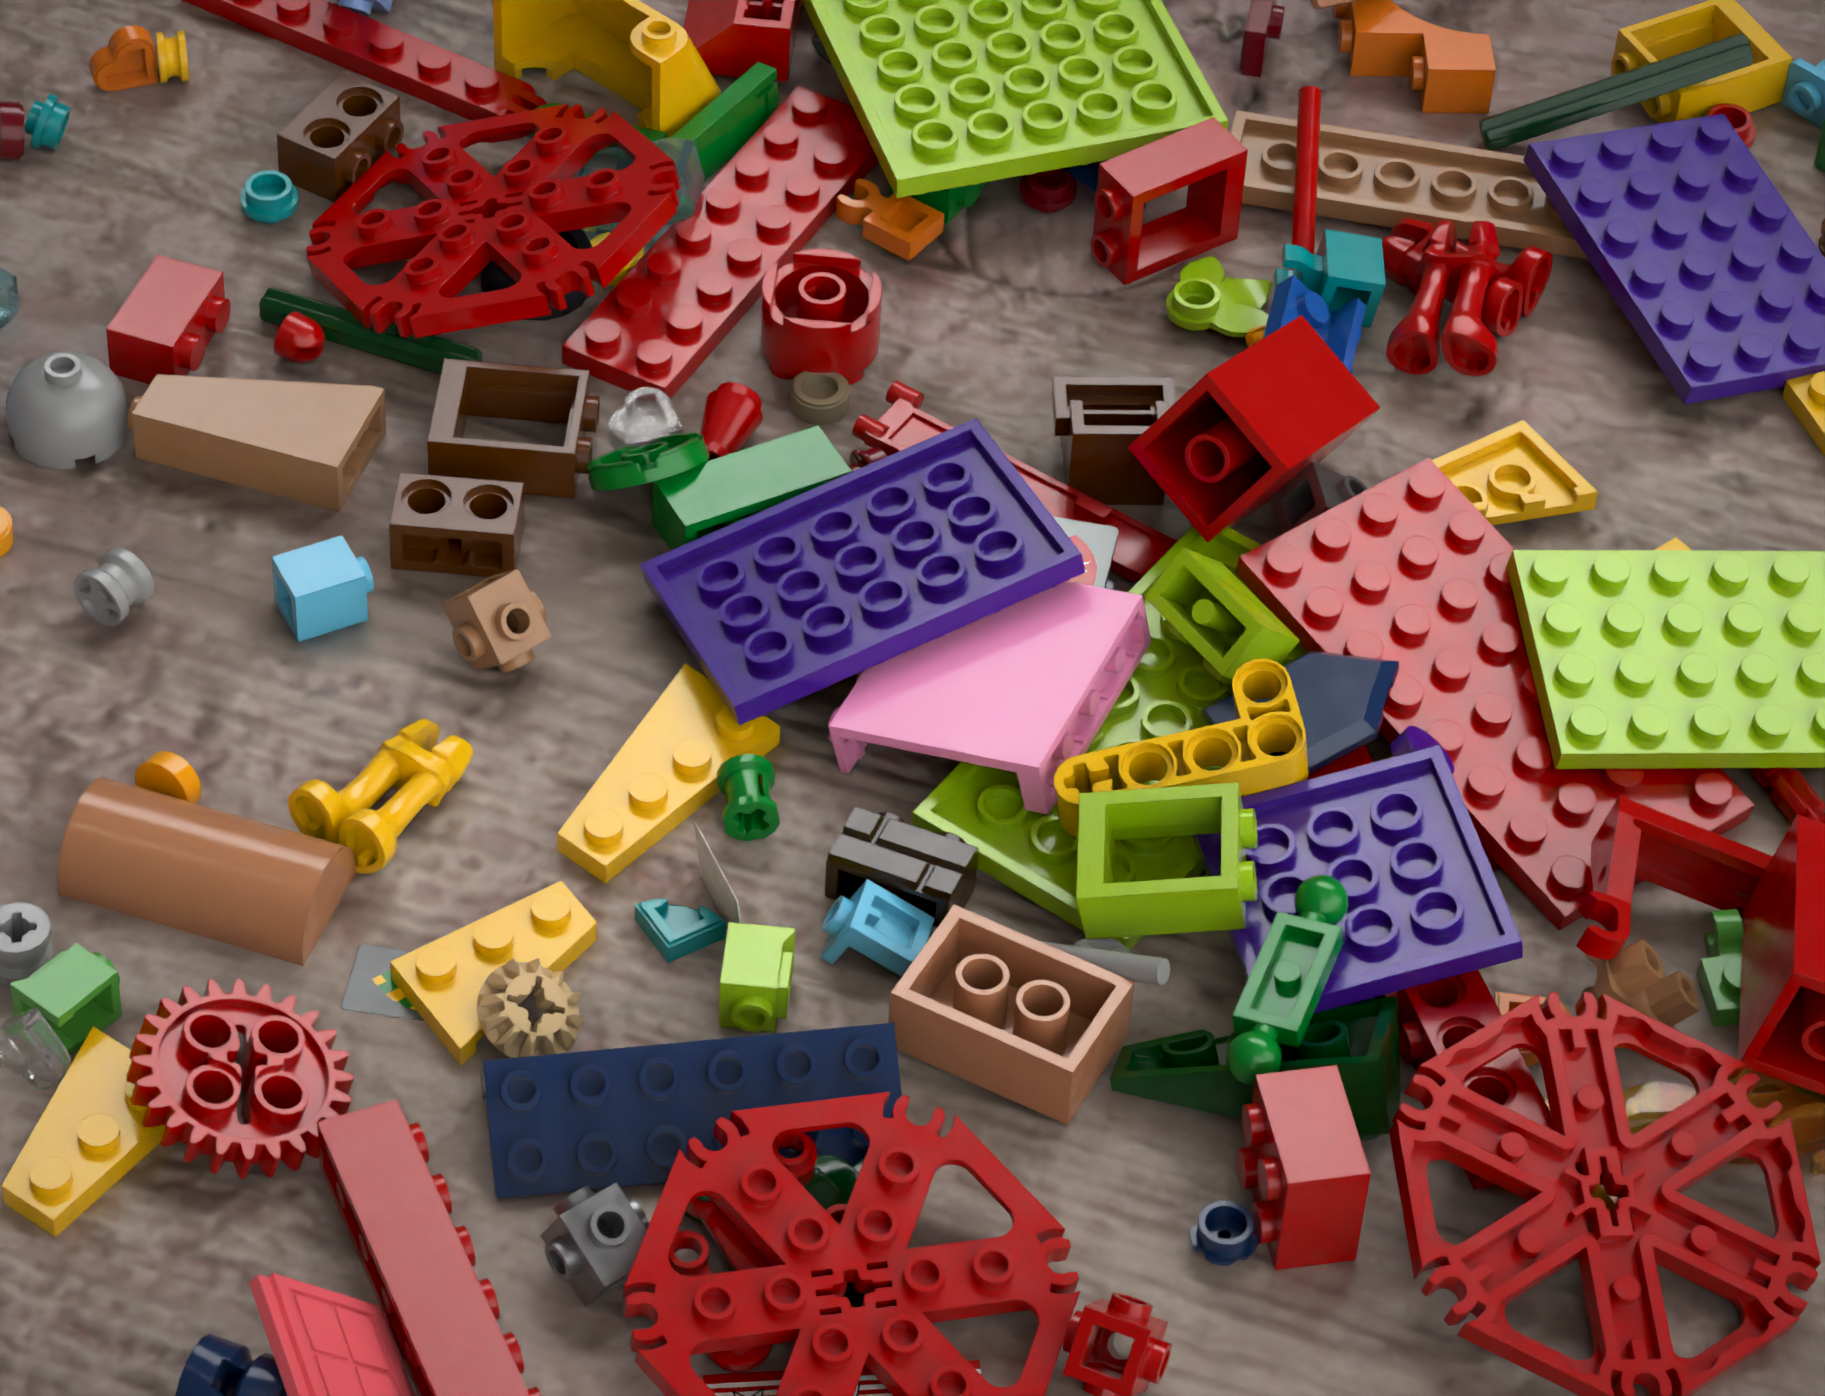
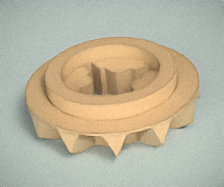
(508, 1024)

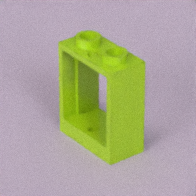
(1165, 904)

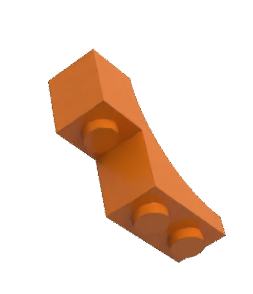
(1444, 64)

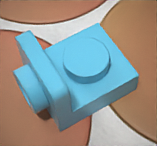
(1806, 90)
(877, 927)

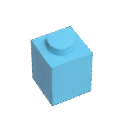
(321, 588)

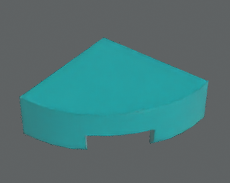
(678, 928)

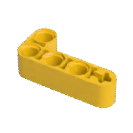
(1182, 757)

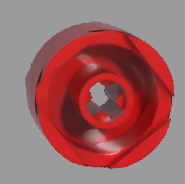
(820, 315)

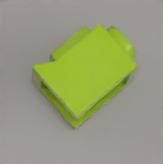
(756, 976)

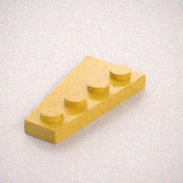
(660, 775)

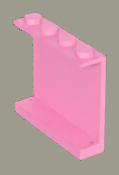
(1005, 689)

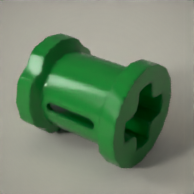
(749, 805)

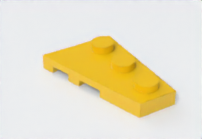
(1516, 477)
(448, 972)
(81, 1140)

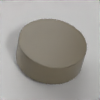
(819, 397)

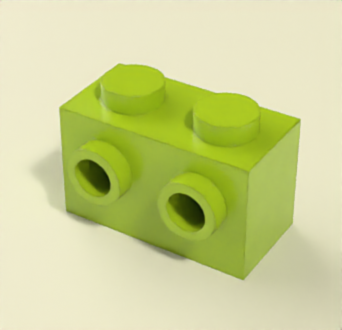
(1218, 615)

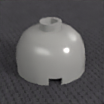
(66, 410)

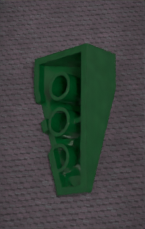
(1194, 1071)

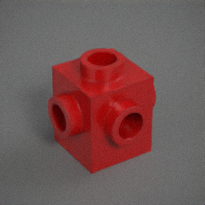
(1093, 1353)

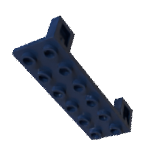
(631, 1109)

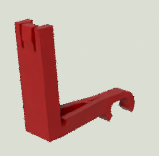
(1666, 853)

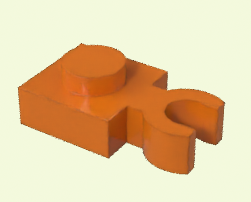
(893, 223)

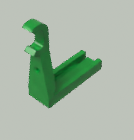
(727, 121)

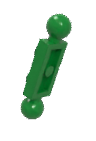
(1287, 979)

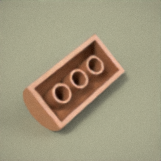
(202, 870)

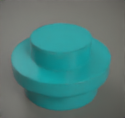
(47, 122)
(269, 197)

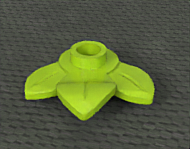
(1217, 302)

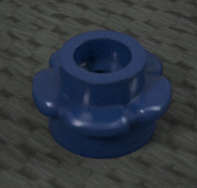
(1224, 1220)

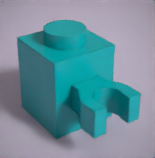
(1341, 270)

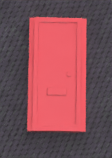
(328, 1341)

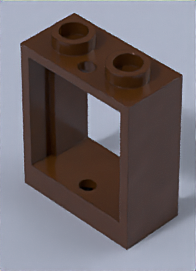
(519, 394)

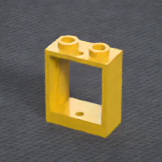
(1693, 27)

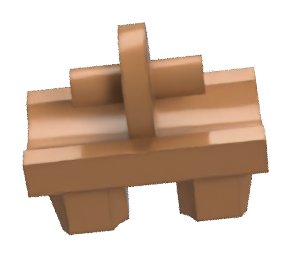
(1638, 982)

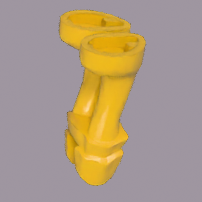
(405, 761)

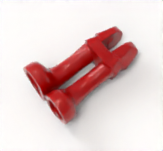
(1508, 296)
(1465, 339)

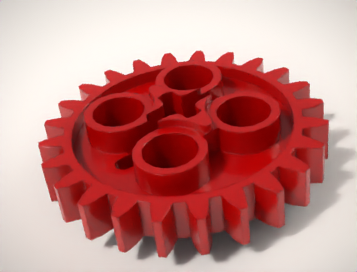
(193, 1086)

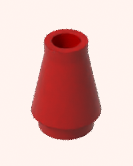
(730, 418)

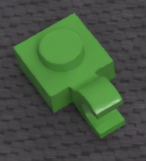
(1721, 971)

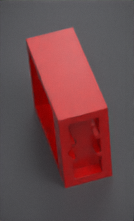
(1198, 156)

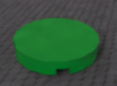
(647, 463)

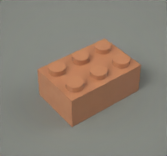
(1010, 1013)

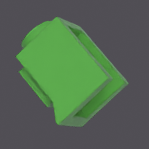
(72, 994)

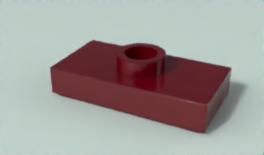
(1262, 23)

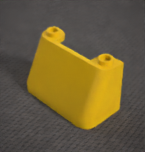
(613, 43)

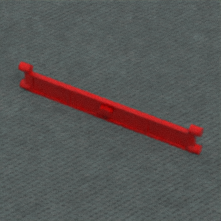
(905, 425)

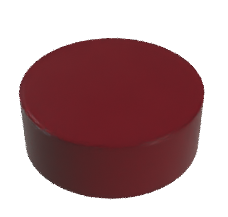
(11, 130)

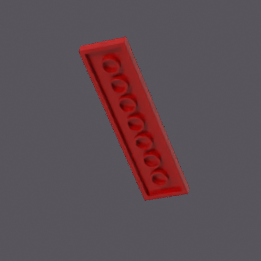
(714, 263)

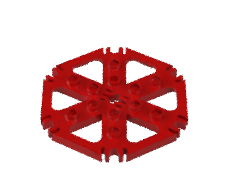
(495, 218)
(1645, 1172)
(802, 1241)

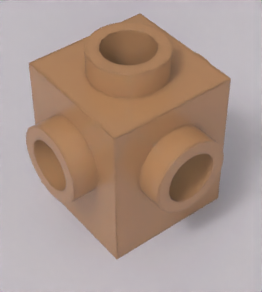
(497, 622)

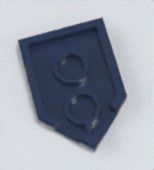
(1337, 699)

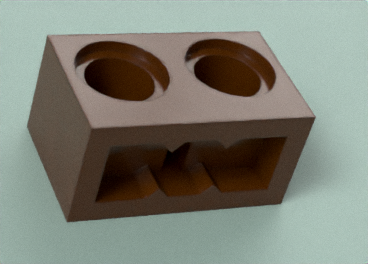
(339, 136)
(456, 525)

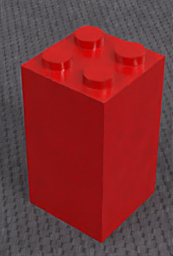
(1253, 427)
(1786, 963)

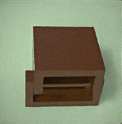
(1098, 424)

